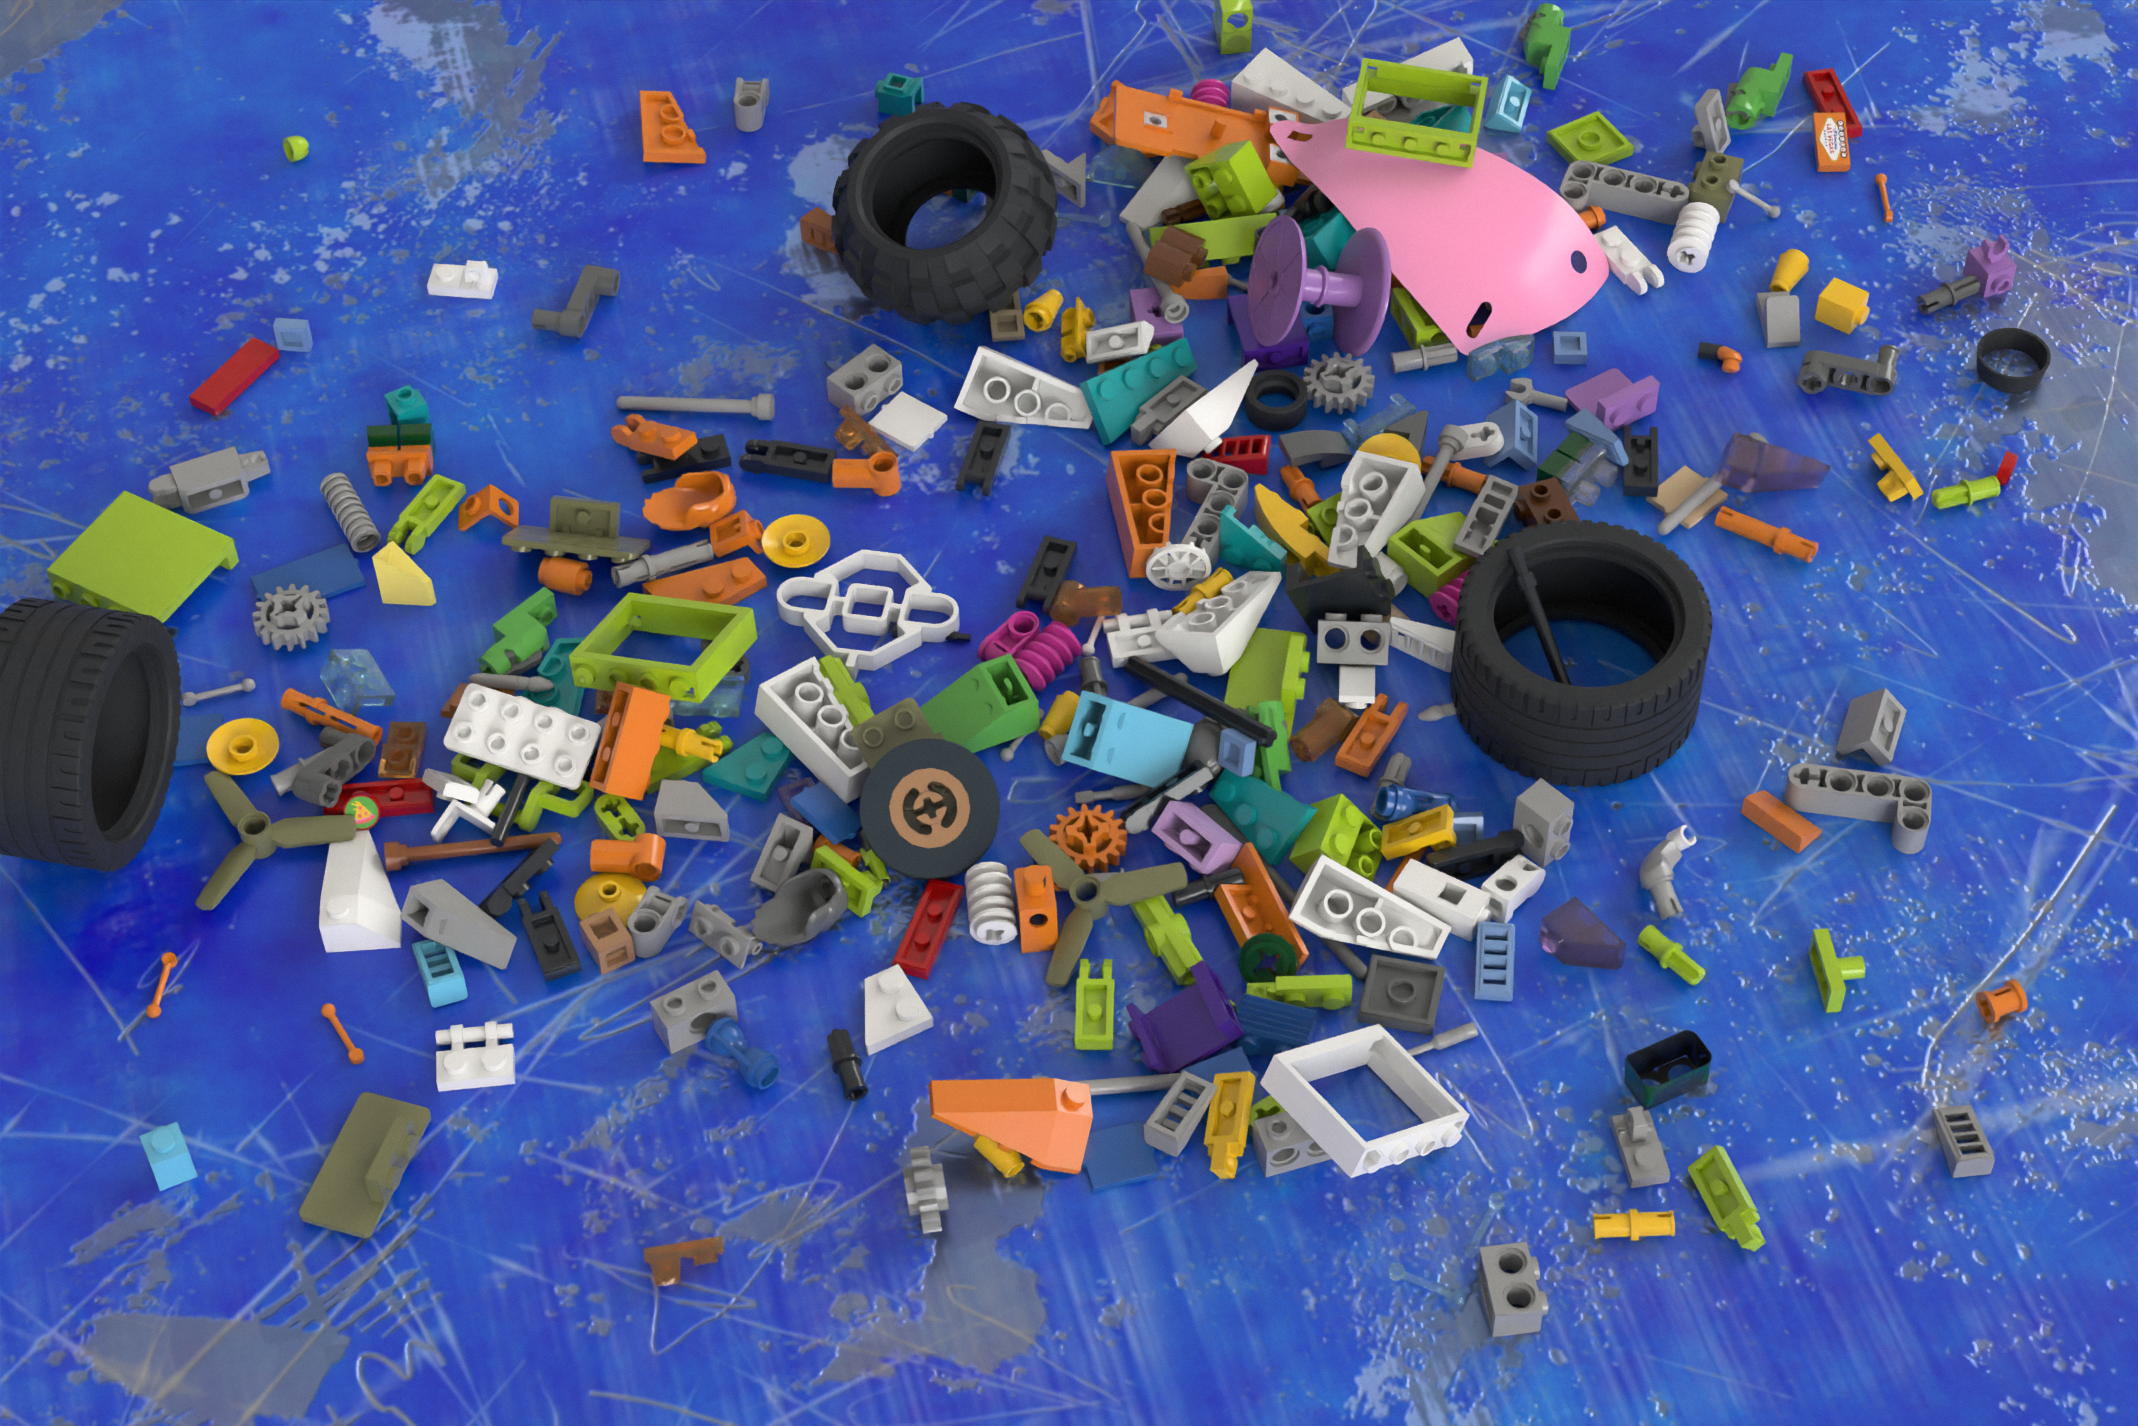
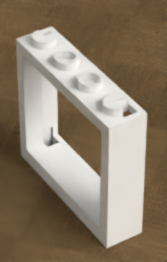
(1293, 1069)

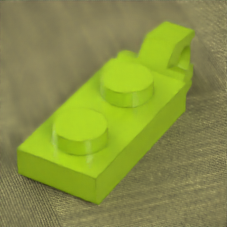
(1307, 991)
(1727, 1197)

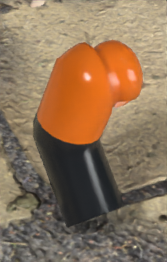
(1718, 352)

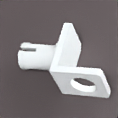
(473, 813)

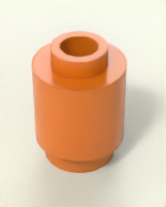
(565, 575)

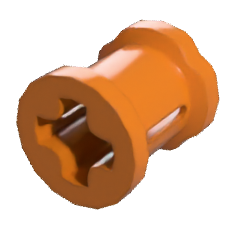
(2001, 1001)

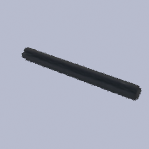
(1200, 701)

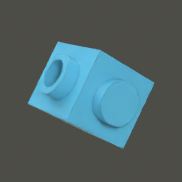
(168, 1156)

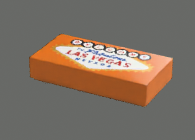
(1831, 142)

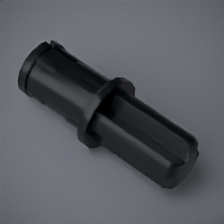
(1206, 886)
(847, 1065)

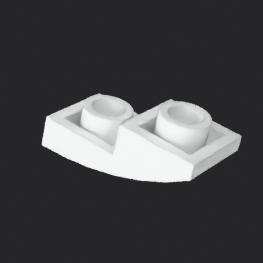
(1356, 685)

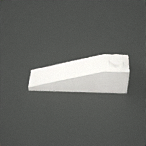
(1207, 418)
(1220, 627)
(357, 899)

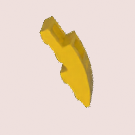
(1290, 530)

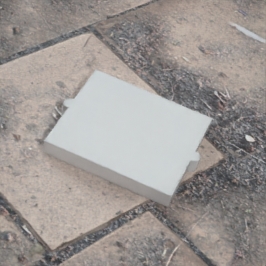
(908, 421)

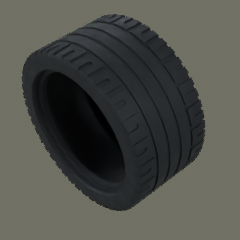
(1571, 730)
(84, 731)

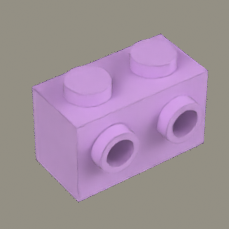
(1196, 838)

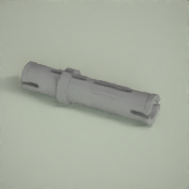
(650, 567)

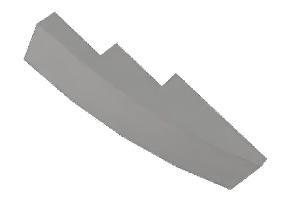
(1486, 517)

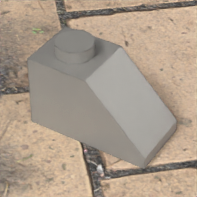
(689, 812)

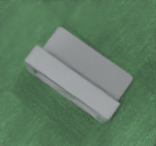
(1874, 725)

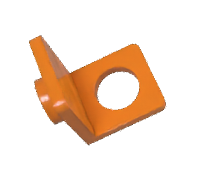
(485, 503)

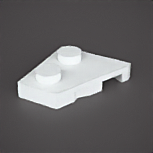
(892, 1010)

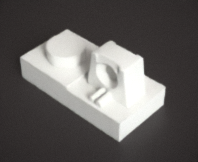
(466, 281)

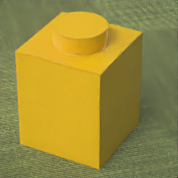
(1842, 306)

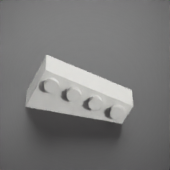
(814, 727)

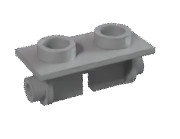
(720, 934)

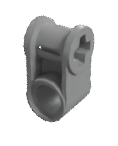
(750, 103)
(655, 921)

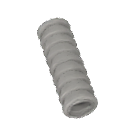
(350, 512)

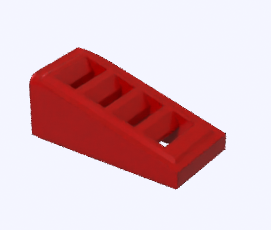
(1253, 452)

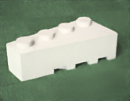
(1448, 57)
(1277, 84)

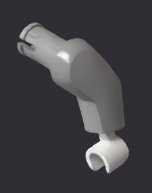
(1657, 872)

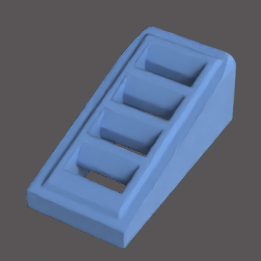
(1593, 429)
(1494, 938)

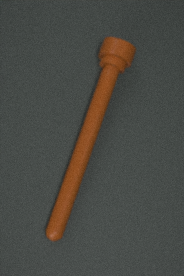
(400, 855)

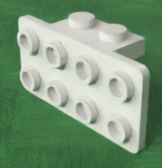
(522, 736)

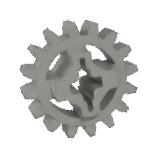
(1339, 382)
(291, 617)
(925, 1189)

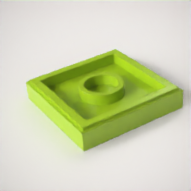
(1591, 140)

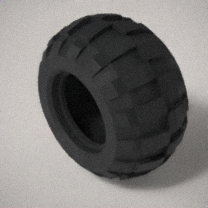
(918, 160)

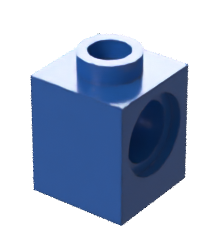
(1317, 320)

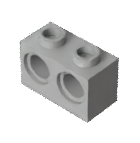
(865, 380)
(1352, 651)
(1284, 1145)
(1504, 1289)

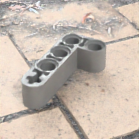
(1623, 192)
(1213, 487)
(1864, 796)

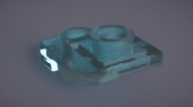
(1504, 354)

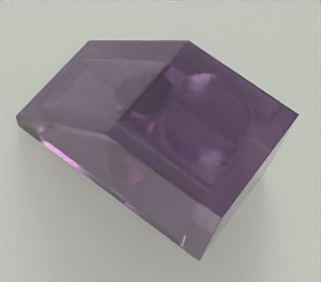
(1580, 938)

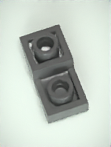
(1314, 445)

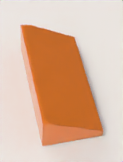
(1779, 820)

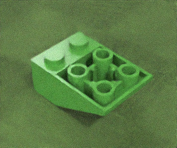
(985, 706)

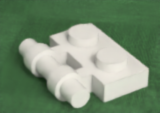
(1136, 636)
(475, 1066)

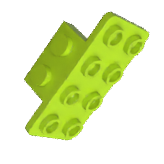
(1270, 672)

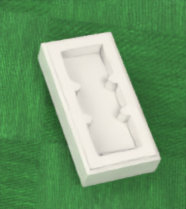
(450, 786)

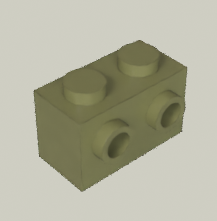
(1711, 181)

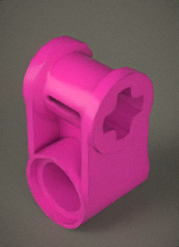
(1010, 636)

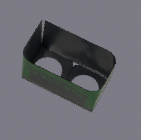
(1642, 1063)

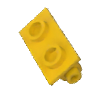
(1074, 325)

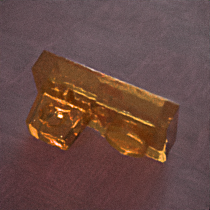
(856, 429)
(666, 1259)

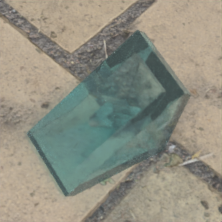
(1120, 167)

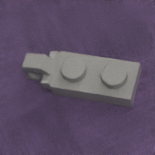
(1165, 408)

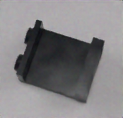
(1347, 592)

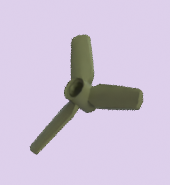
(261, 837)
(1116, 890)

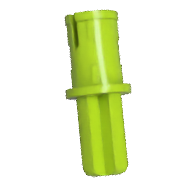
(1966, 492)
(1670, 955)

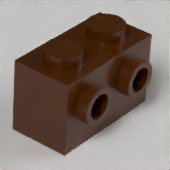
(1543, 503)

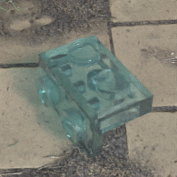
(355, 680)
(721, 702)

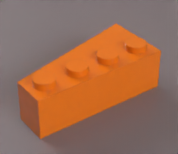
(1141, 502)

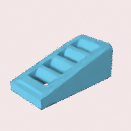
(440, 973)

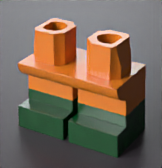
(400, 457)

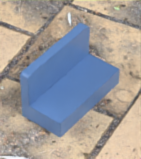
(1520, 435)

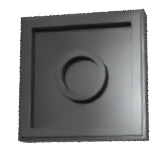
(1401, 994)

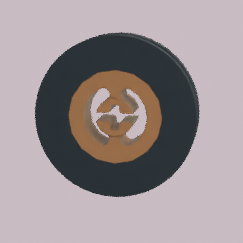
(913, 769)

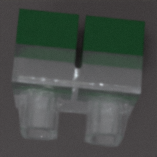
(1577, 466)

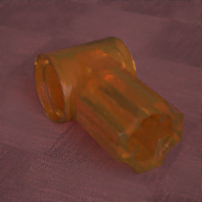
(1077, 601)
(1330, 724)

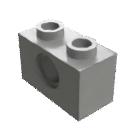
(1545, 821)
(689, 1010)

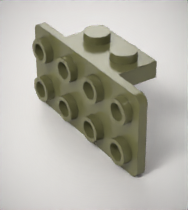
(580, 528)
(893, 728)
(365, 1165)

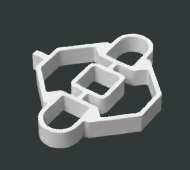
(826, 585)

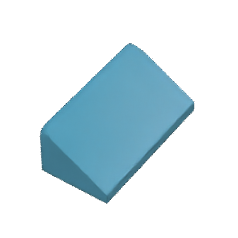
(1508, 105)

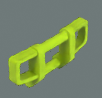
(540, 797)

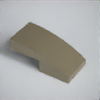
(1008, 322)

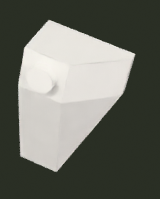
(1162, 190)
(1015, 392)
(1374, 505)
(1358, 912)

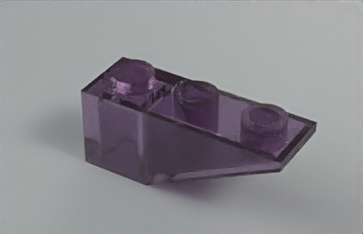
(1762, 467)

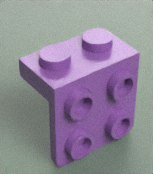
(1615, 398)

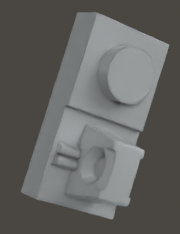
(1712, 126)
(1640, 1148)

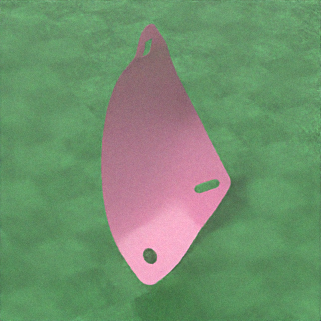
(1459, 232)

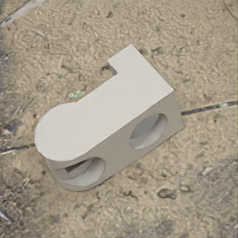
(1512, 886)

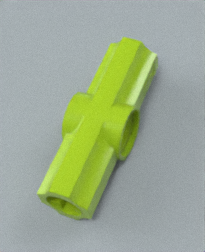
(846, 691)
(1168, 937)

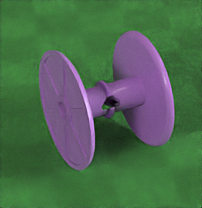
(1355, 290)

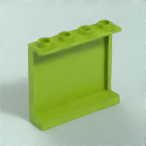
(139, 559)

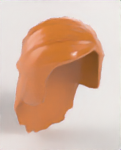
(693, 502)

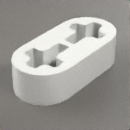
(1477, 442)

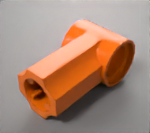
(877, 472)
(639, 858)

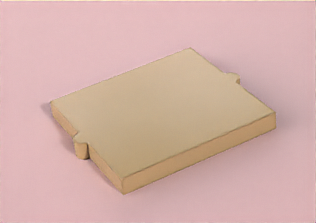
(1678, 489)

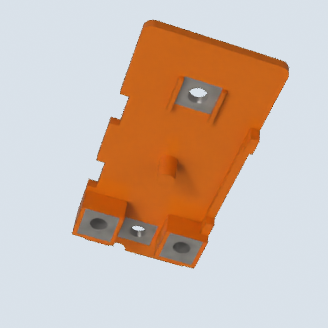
(1198, 128)

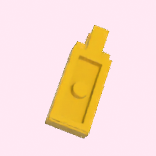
(1229, 1121)

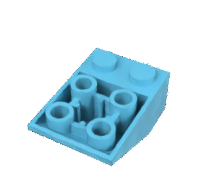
(1126, 740)

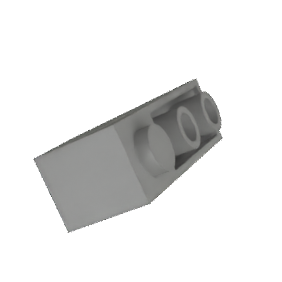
(456, 922)

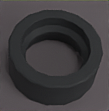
(1276, 417)

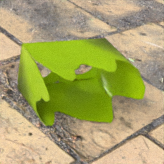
(1228, 37)

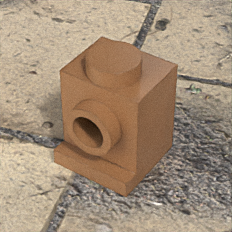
(607, 940)

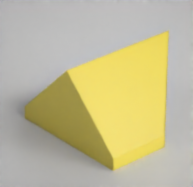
(401, 578)

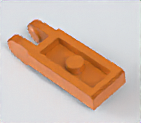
(653, 437)
(1370, 737)

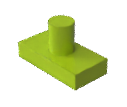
(1832, 971)

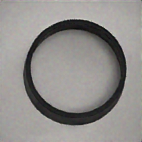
(2018, 340)

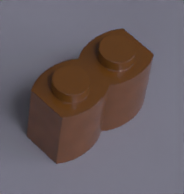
(1176, 256)

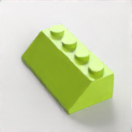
(1225, 238)

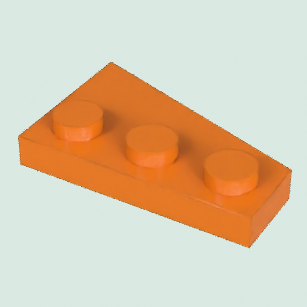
(665, 132)
(719, 583)

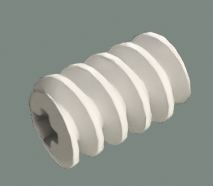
(1693, 237)
(990, 903)

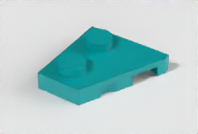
(1250, 546)
(752, 767)

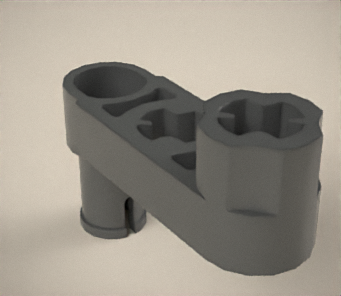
(575, 319)
(1830, 369)
(323, 778)

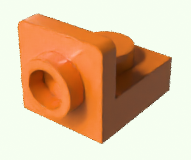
(736, 533)

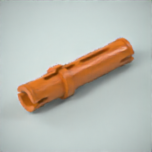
(1779, 539)
(298, 703)

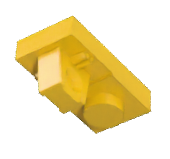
(1899, 479)
(1417, 831)

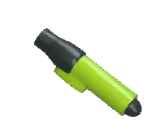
(870, 859)

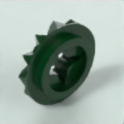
(1271, 944)

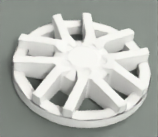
(1178, 566)

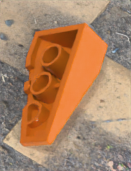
(1032, 1116)

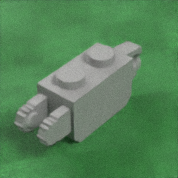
(208, 480)

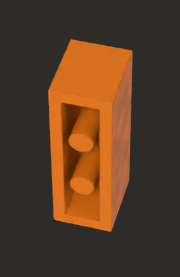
(630, 741)

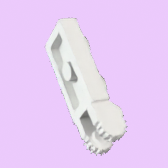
(1628, 261)

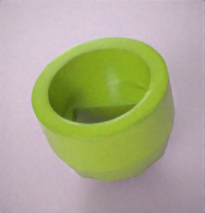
(295, 148)

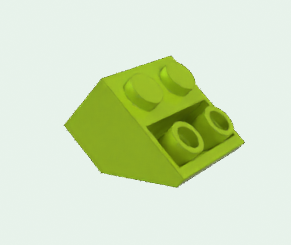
(1231, 181)
(1342, 835)

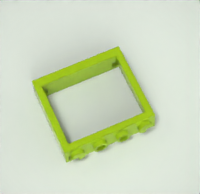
(1409, 139)
(727, 625)

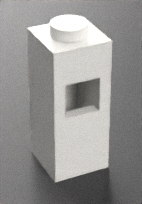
(1444, 898)

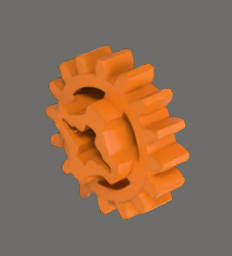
(1105, 838)

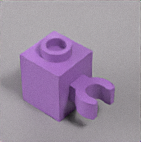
(1991, 266)

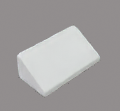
(1118, 342)

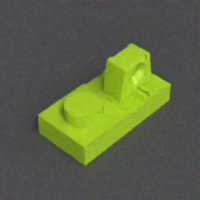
(859, 886)

